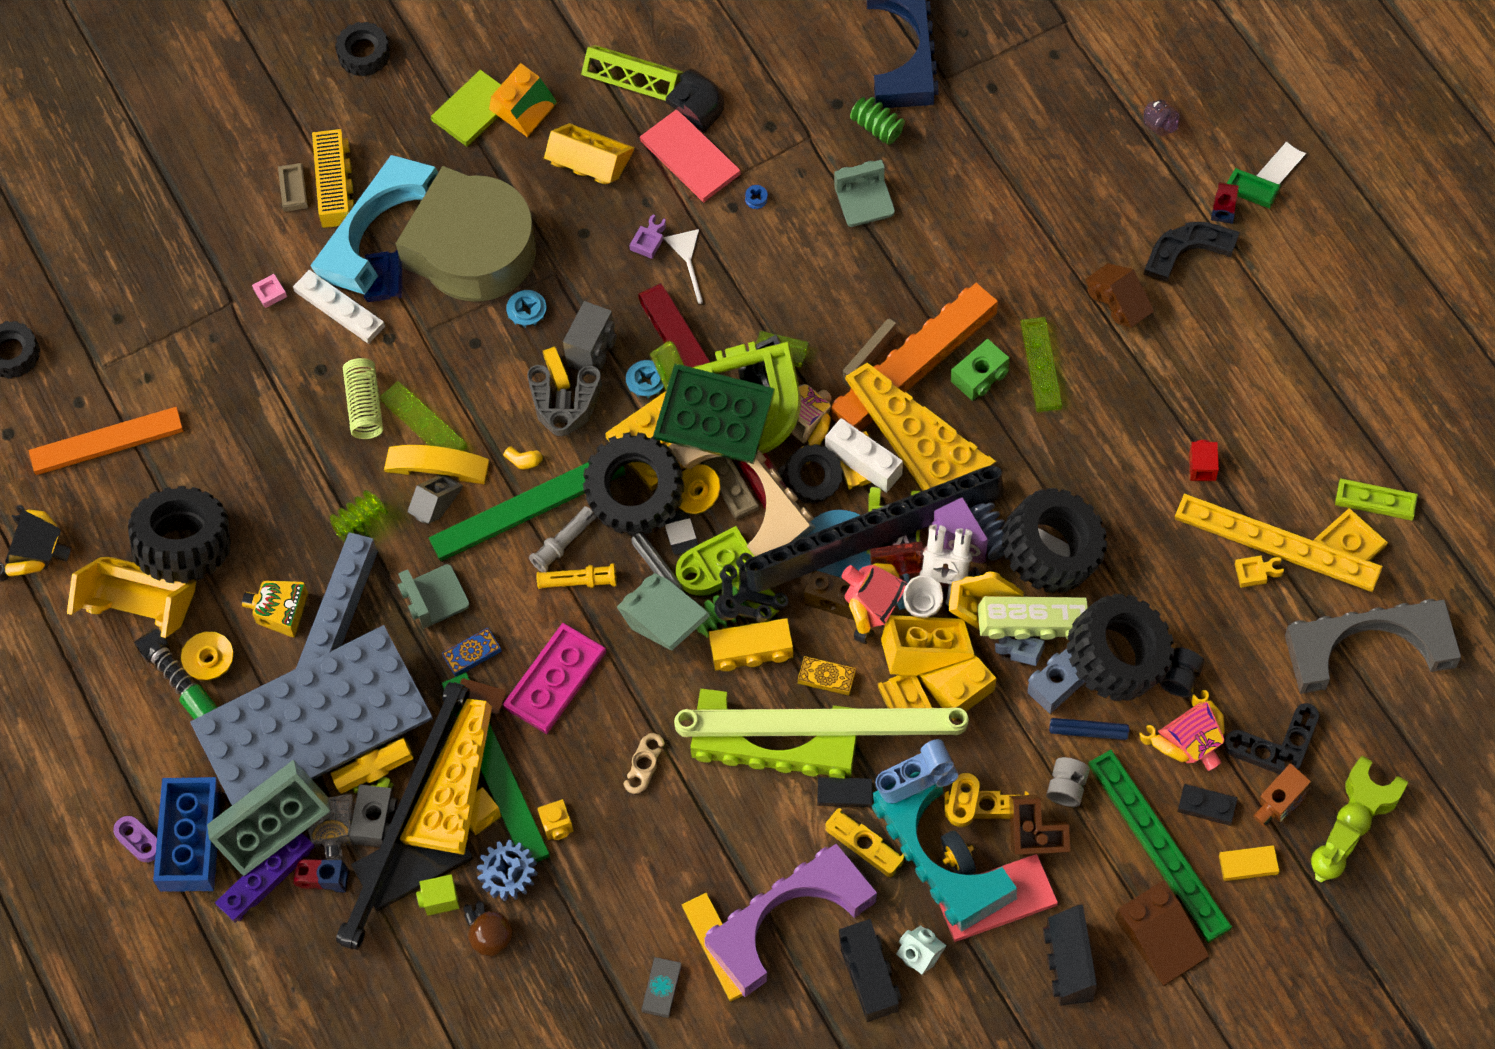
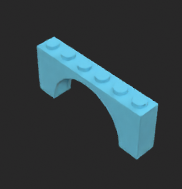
(395, 183)

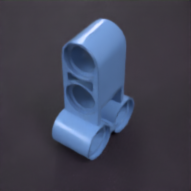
(934, 768)

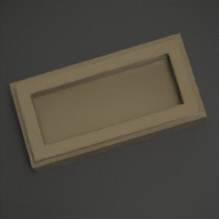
(293, 187)

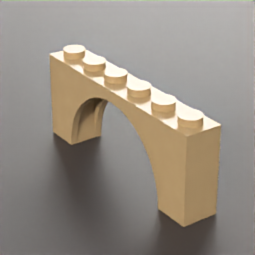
(783, 517)

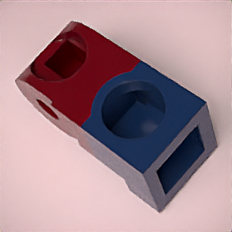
(1225, 201)
(322, 875)

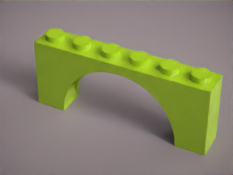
(821, 755)

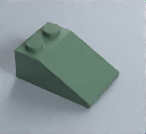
(662, 612)

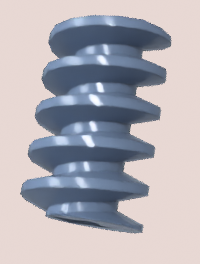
(991, 528)

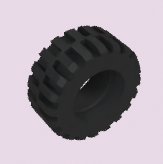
(625, 451)
(185, 557)
(1034, 559)
(1098, 664)

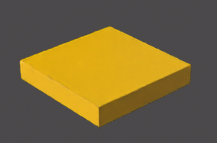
(1352, 536)

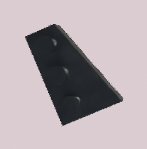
(868, 970)

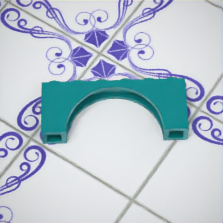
(963, 896)

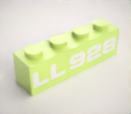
(1028, 616)

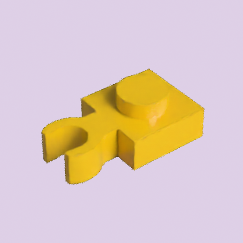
(1254, 572)

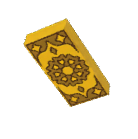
(826, 676)

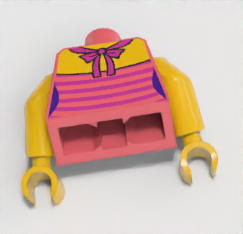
(1191, 734)

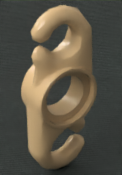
(646, 774)

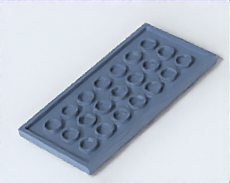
(313, 715)

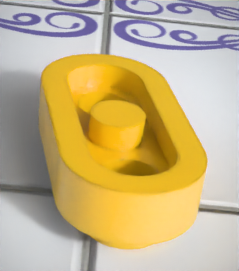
(963, 801)

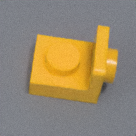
(555, 820)

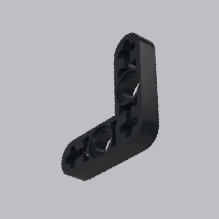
(1285, 751)

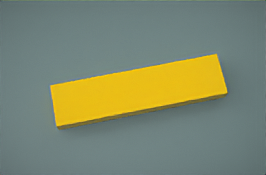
(702, 918)

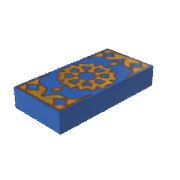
(471, 652)

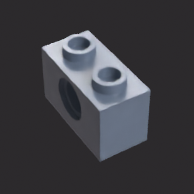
(1052, 694)

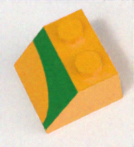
(522, 100)

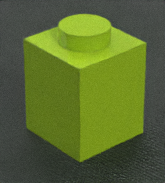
(438, 895)

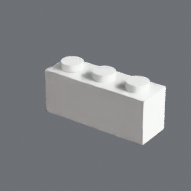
(864, 455)

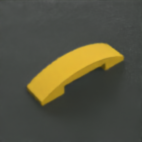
(437, 461)

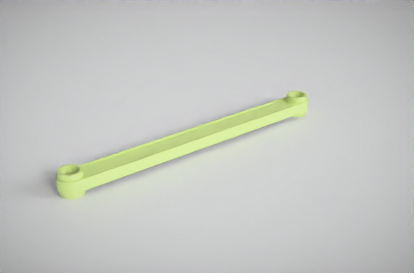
(821, 722)

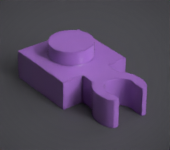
(648, 239)

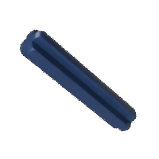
(1089, 728)

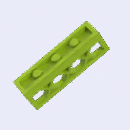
(632, 63)

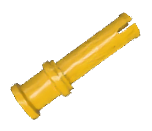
(590, 576)

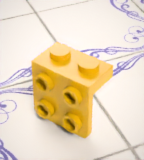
(969, 592)

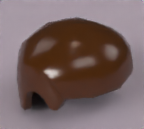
(490, 933)

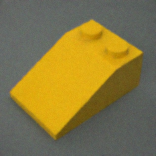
(924, 644)
(959, 684)

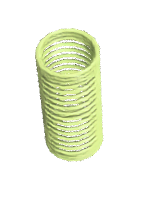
(365, 421)

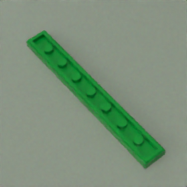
(511, 513)
(507, 794)
(1160, 846)

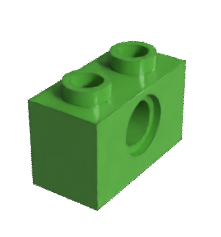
(984, 357)

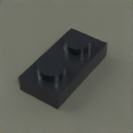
(1207, 804)

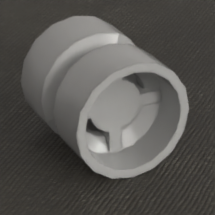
(1067, 782)

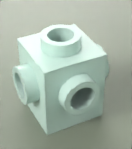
(920, 949)

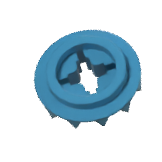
(531, 299)
(634, 379)

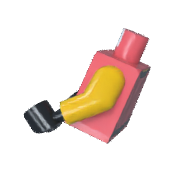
(872, 596)

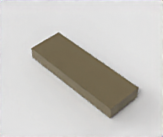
(872, 348)
(733, 487)

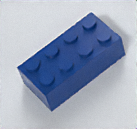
(183, 849)

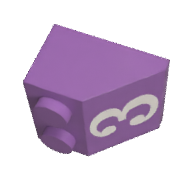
(957, 516)

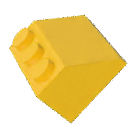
(587, 153)

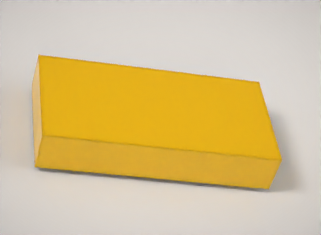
(1248, 863)

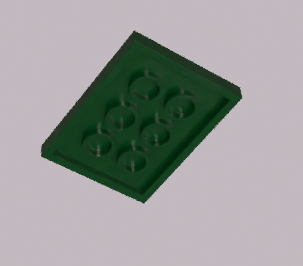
(714, 413)

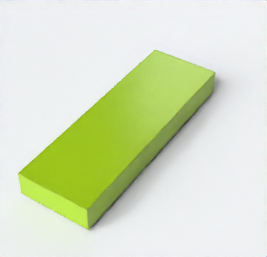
(1376, 499)

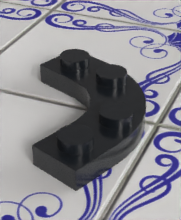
(1188, 237)

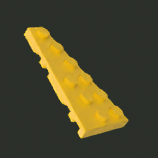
(917, 435)
(447, 801)

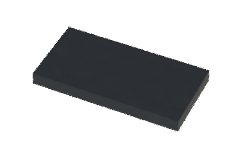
(407, 869)

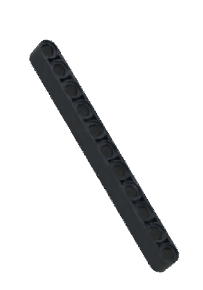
(869, 529)

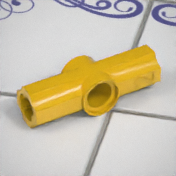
(372, 765)

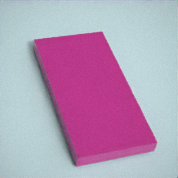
(554, 678)

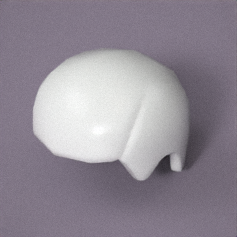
(923, 596)

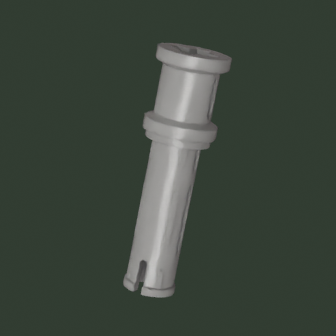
(555, 546)

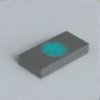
(661, 987)

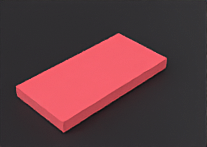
(690, 155)
(1033, 896)

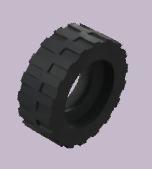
(362, 32)
(29, 354)
(831, 467)

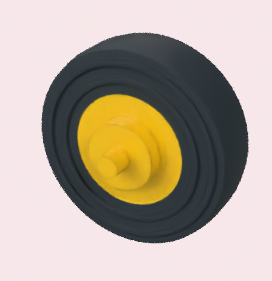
(958, 853)

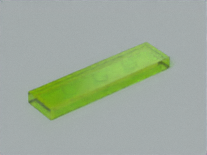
(1040, 364)
(420, 418)

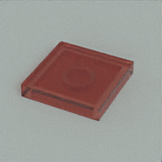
(904, 557)

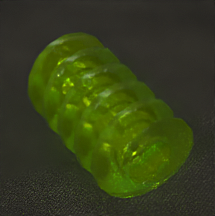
(357, 514)

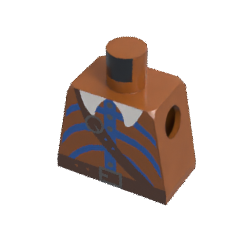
(1288, 787)

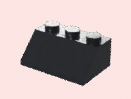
(1070, 957)

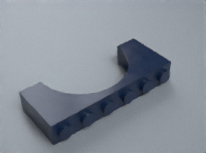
(913, 81)

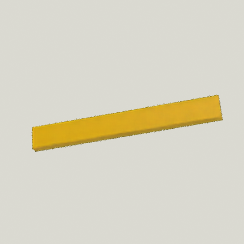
(1278, 542)

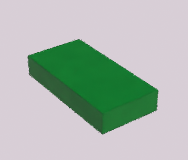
(1254, 188)

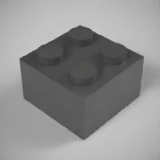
(589, 337)

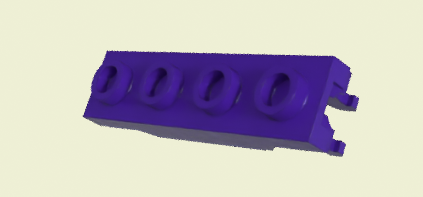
(263, 878)

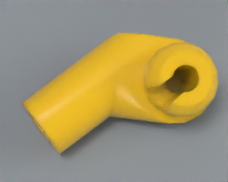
(523, 460)

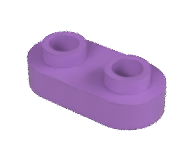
(137, 840)

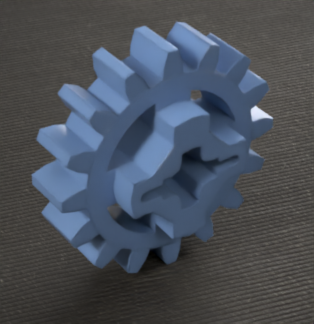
(517, 868)

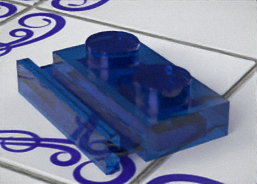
(389, 278)

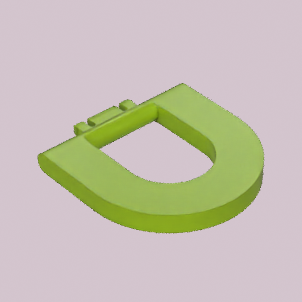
(781, 377)

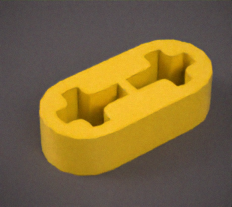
(556, 369)

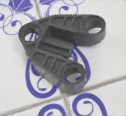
(585, 400)

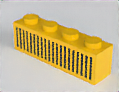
(332, 176)

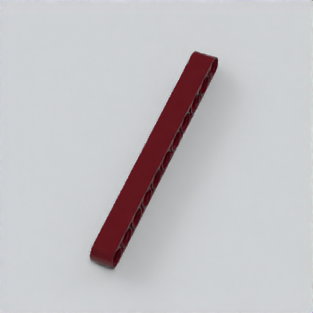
(673, 328)

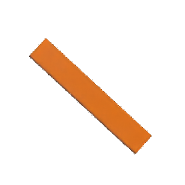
(105, 441)

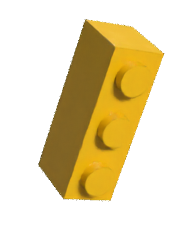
(751, 645)

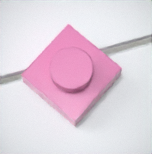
(269, 291)

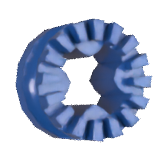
(756, 203)

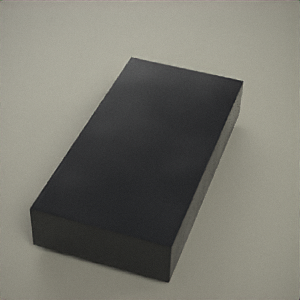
(844, 792)

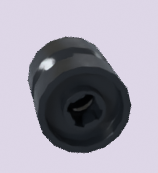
(1181, 677)

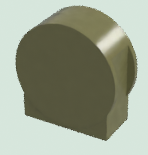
(470, 237)

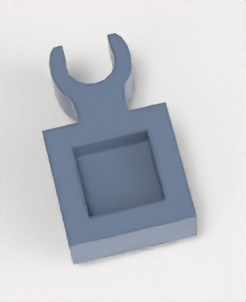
(1021, 650)

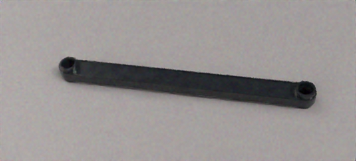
(353, 933)

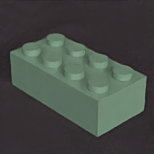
(268, 817)

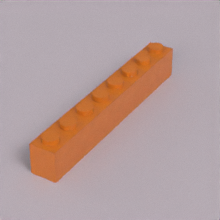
(924, 350)

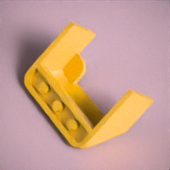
(125, 587)

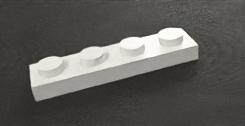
(339, 306)

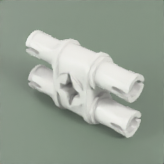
(957, 559)

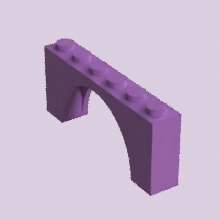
(826, 877)

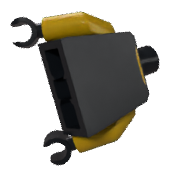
(33, 544)

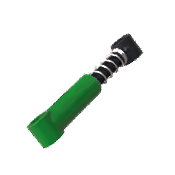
(193, 696)

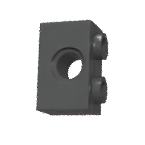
(370, 801)

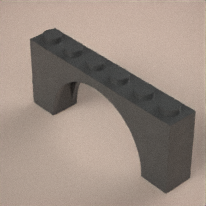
(1422, 624)

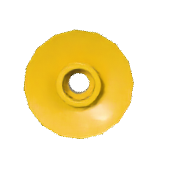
(695, 479)
(204, 646)

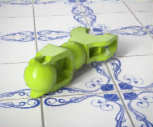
(1355, 819)

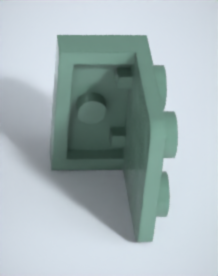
(863, 193)
(433, 595)

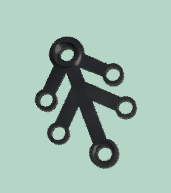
(744, 594)

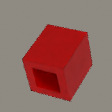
(1203, 460)

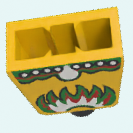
(278, 605)

